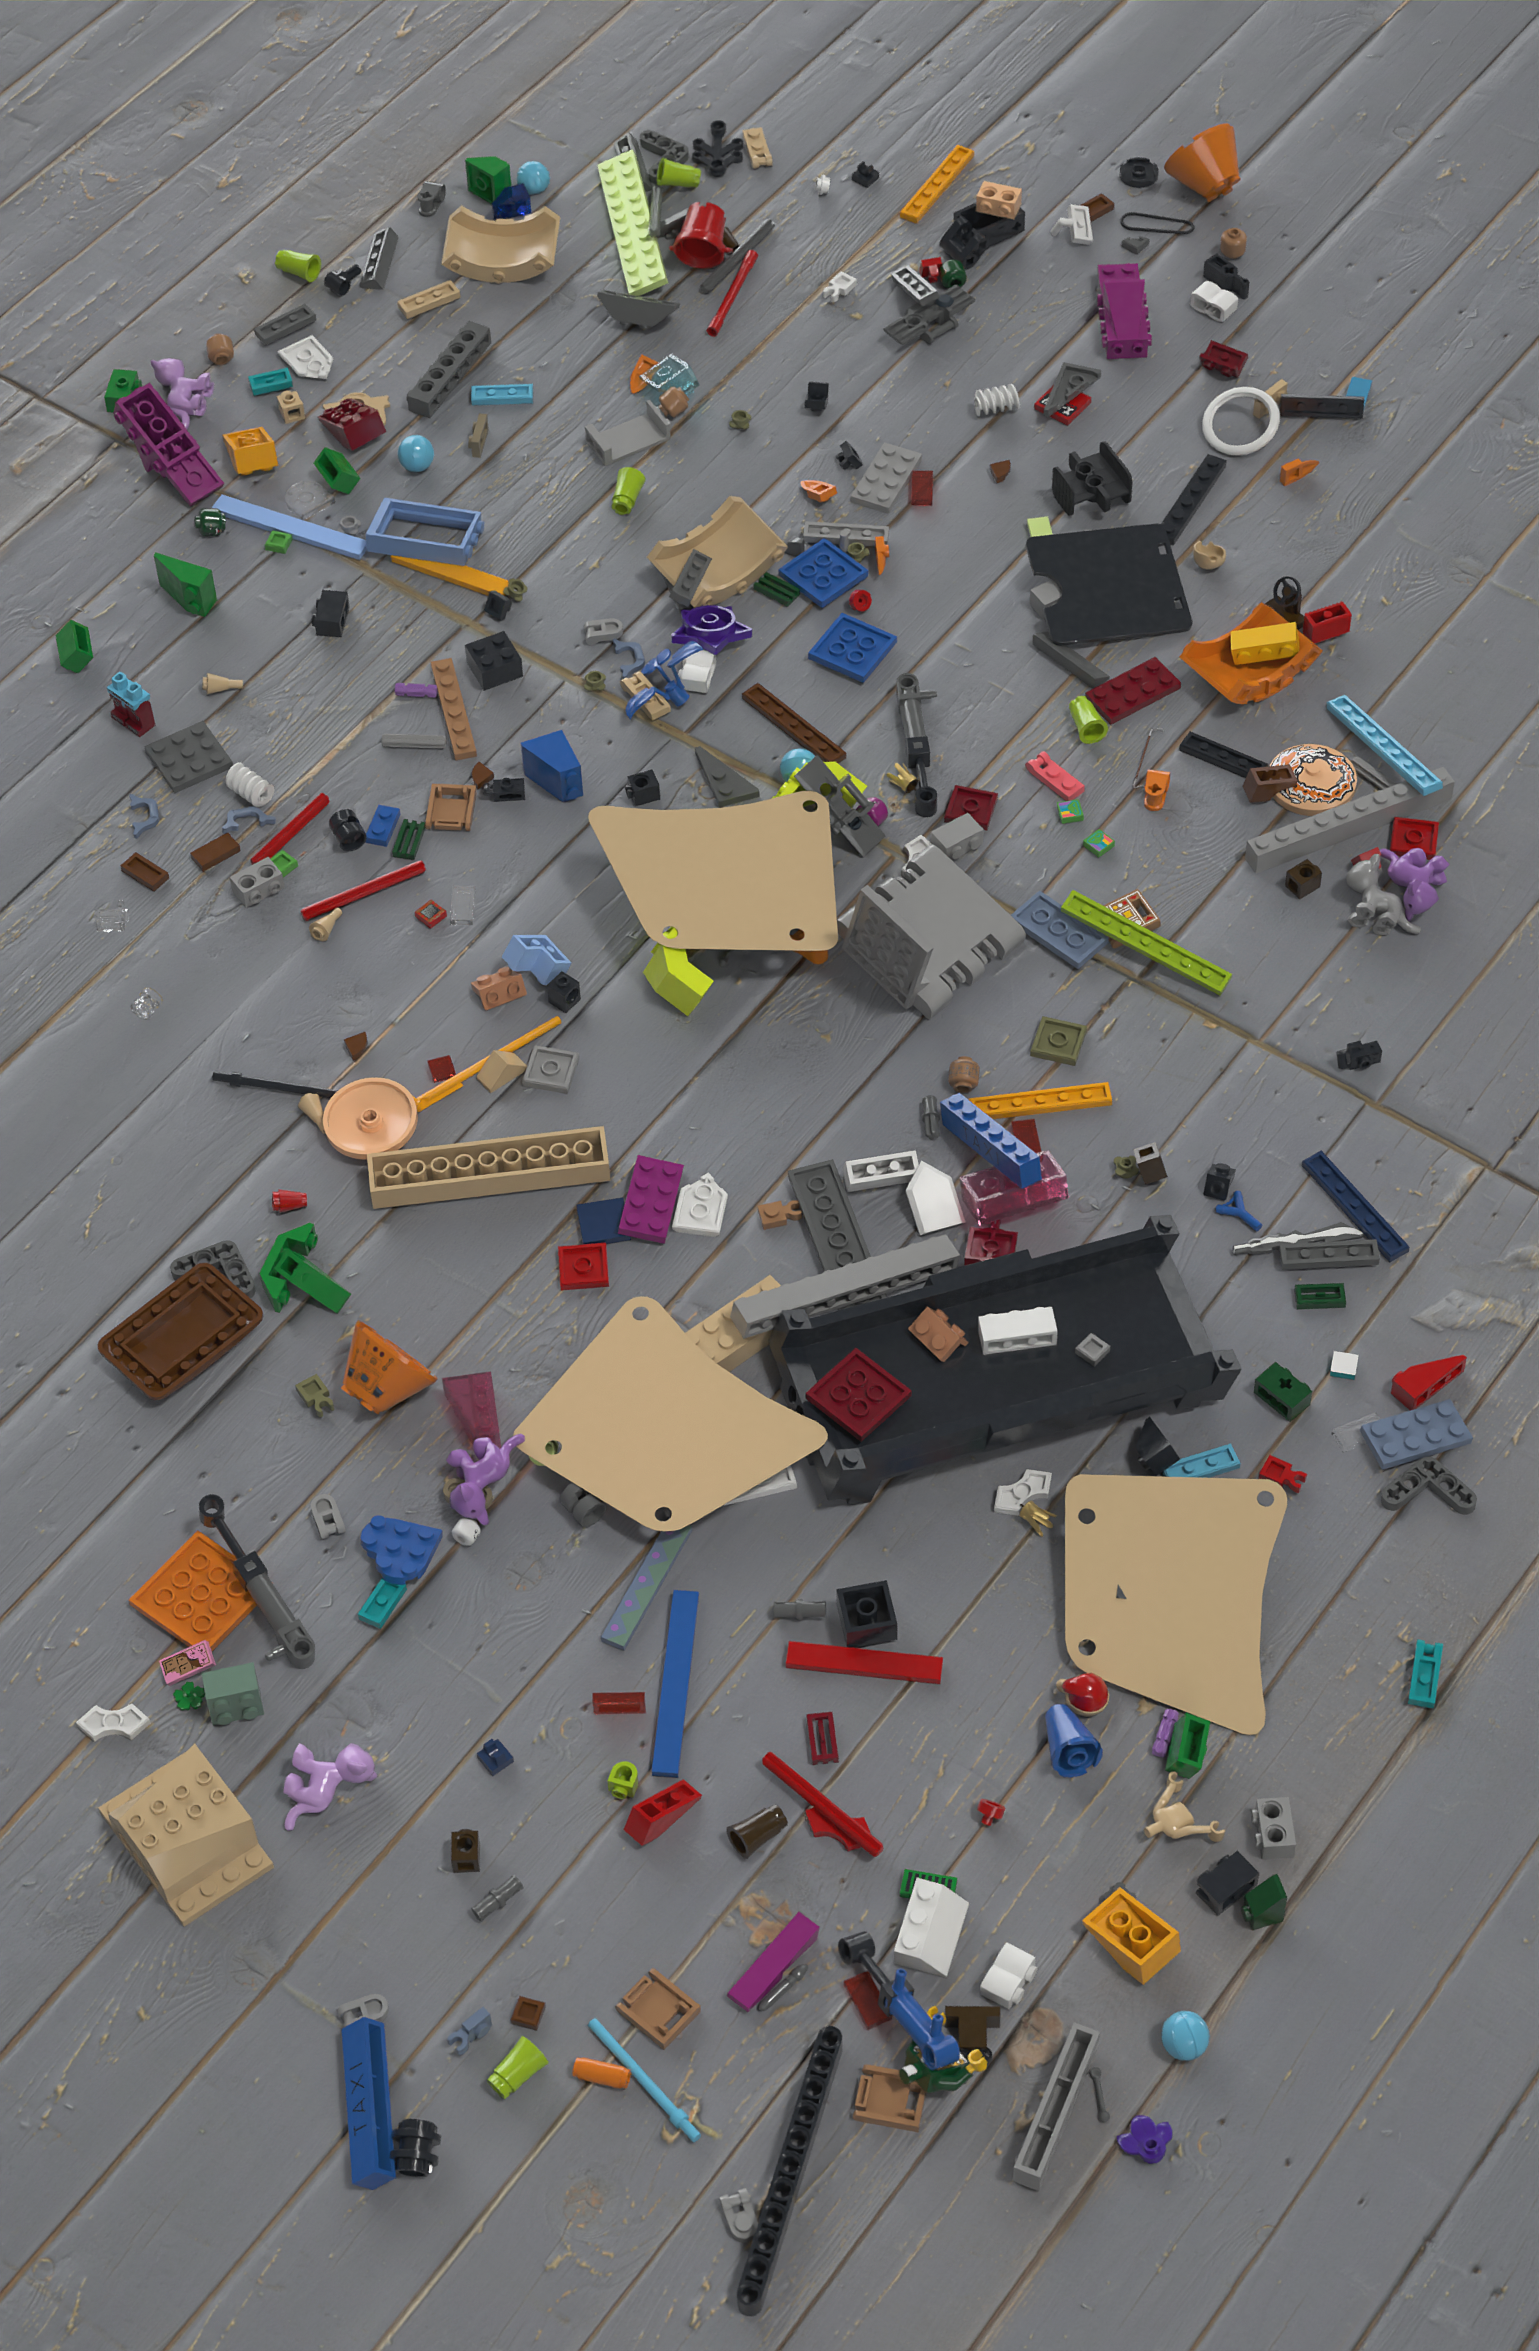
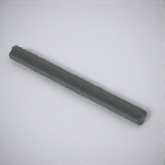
(737, 256)

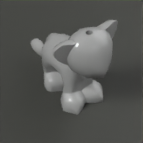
(1364, 879)

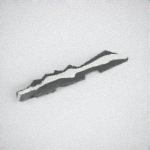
(1266, 1244)

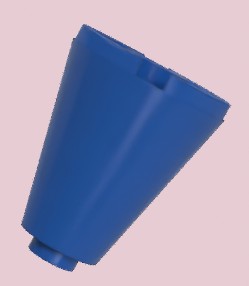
(1070, 1742)

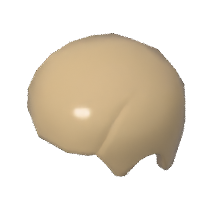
(1209, 556)

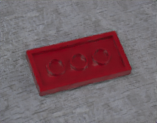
(1133, 690)

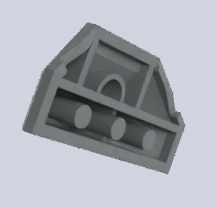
(636, 309)

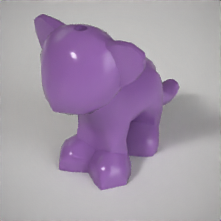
(1416, 876)
(491, 1467)

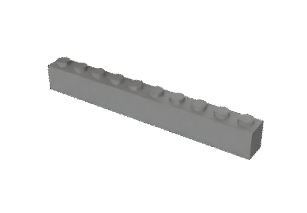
(1343, 822)
(846, 1284)

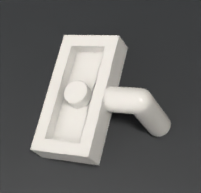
(1079, 224)

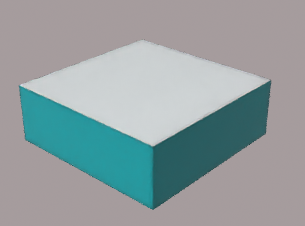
(1344, 1365)

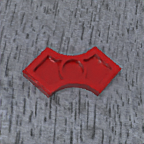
(823, 1827)

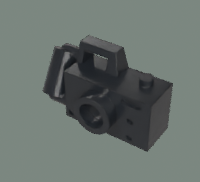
(506, 789)
(1359, 1055)

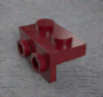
(1223, 359)

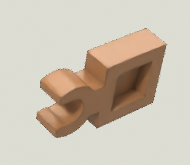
(776, 1215)

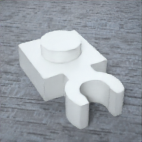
(840, 284)

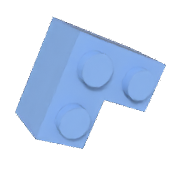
(536, 955)

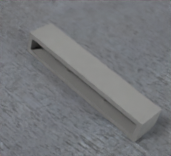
(1056, 2106)

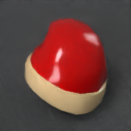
(1085, 1694)

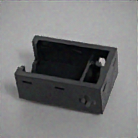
(992, 226)

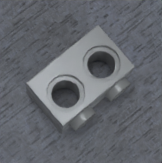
(257, 882)
(1278, 1828)

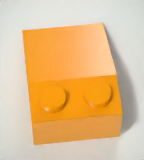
(251, 450)
(1133, 1935)

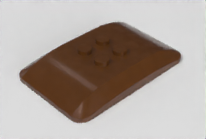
(180, 1331)

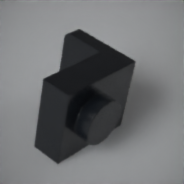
(817, 396)
(1218, 1181)

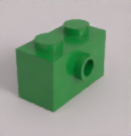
(120, 385)
(336, 470)
(74, 646)
(1188, 1745)

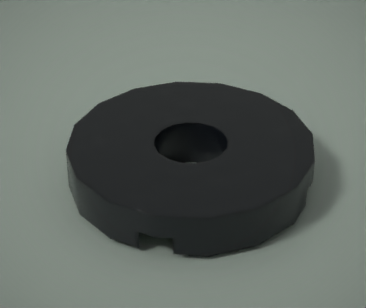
(1138, 180)

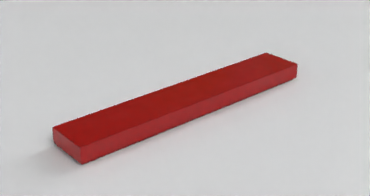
(864, 1662)

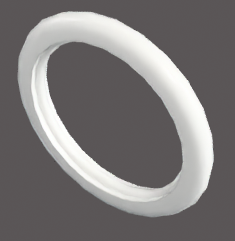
(1253, 446)

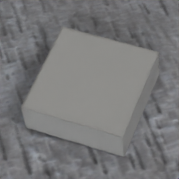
(1092, 1349)

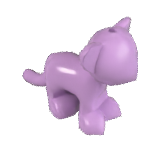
(171, 373)
(351, 1765)

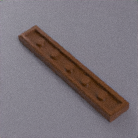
(793, 724)

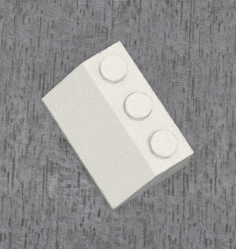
(930, 1928)

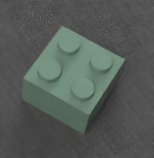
(233, 1694)

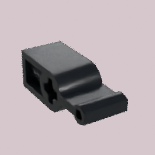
(1225, 275)

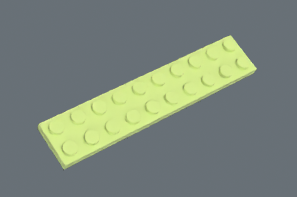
(630, 223)

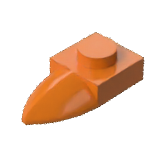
(643, 364)
(1296, 470)
(819, 490)
(881, 553)

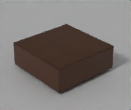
(528, 2013)

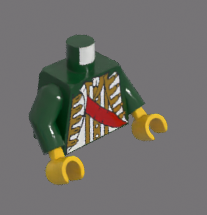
(945, 2078)

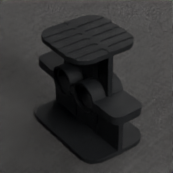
(1092, 479)

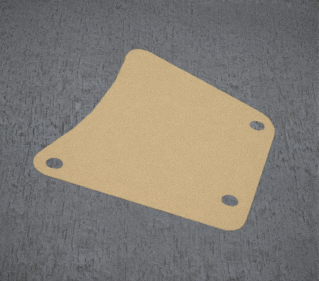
(727, 872)
(662, 1424)
(1193, 1583)

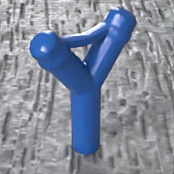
(1239, 1211)

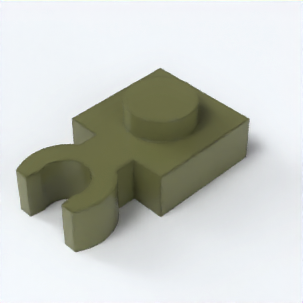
(315, 1392)

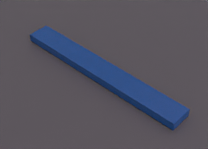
(675, 1684)

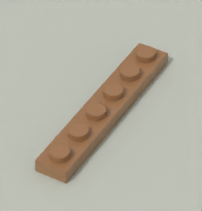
(453, 709)

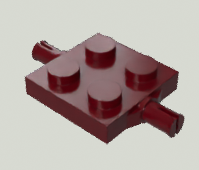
(989, 1243)

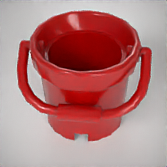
(702, 237)

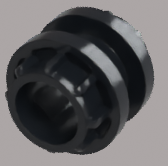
(415, 2147)

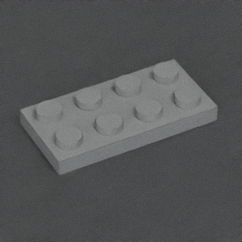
(886, 478)

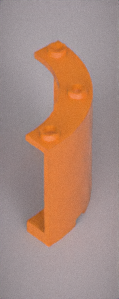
(1250, 680)

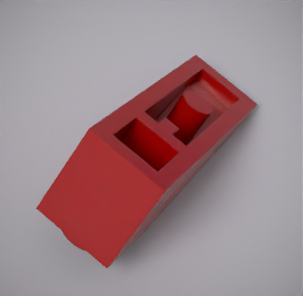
(1424, 1380)
(660, 1811)

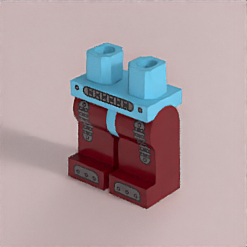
(131, 705)

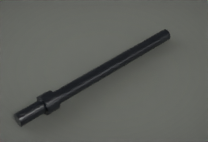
(238, 1079)

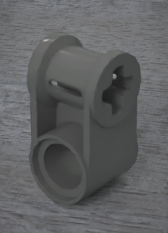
(430, 198)

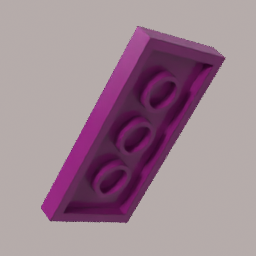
(651, 1199)

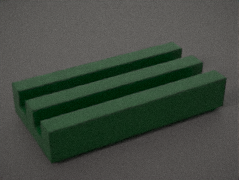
(779, 587)
(399, 841)
(1320, 1299)

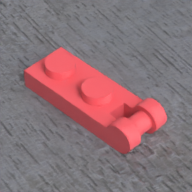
(1055, 777)

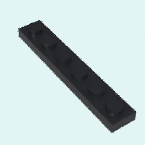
(1193, 496)

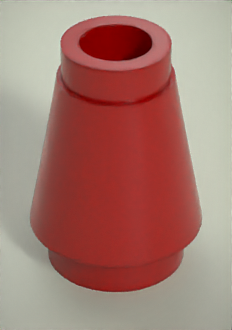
(288, 1200)

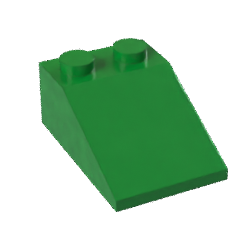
(186, 583)

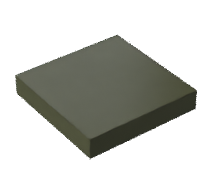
(1058, 1041)

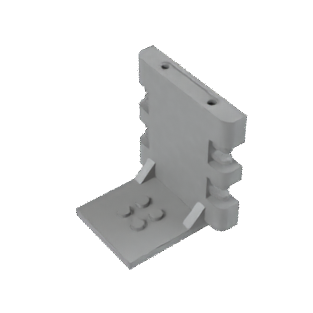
(926, 931)

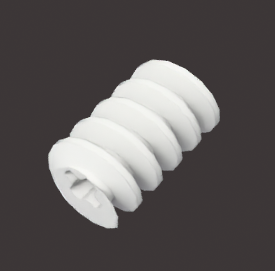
(996, 398)
(249, 785)

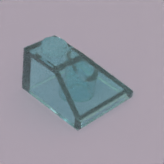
(670, 373)

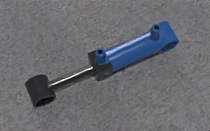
(898, 2000)

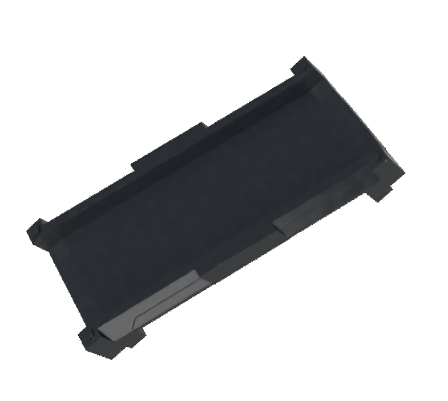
(976, 1402)

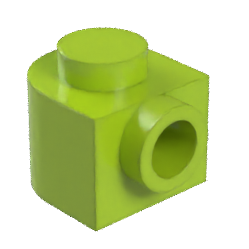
(623, 1780)

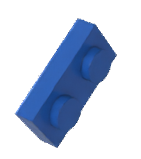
(382, 825)

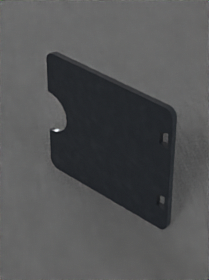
(1110, 584)

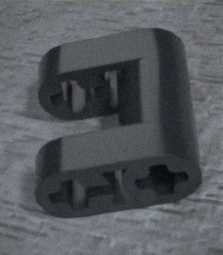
(966, 254)

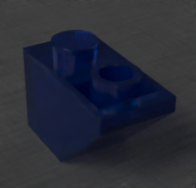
(511, 203)

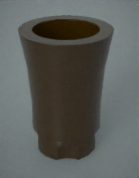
(756, 1830)

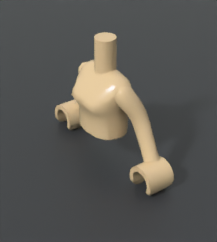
(1176, 1819)

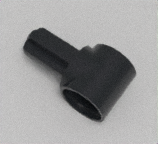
(341, 281)

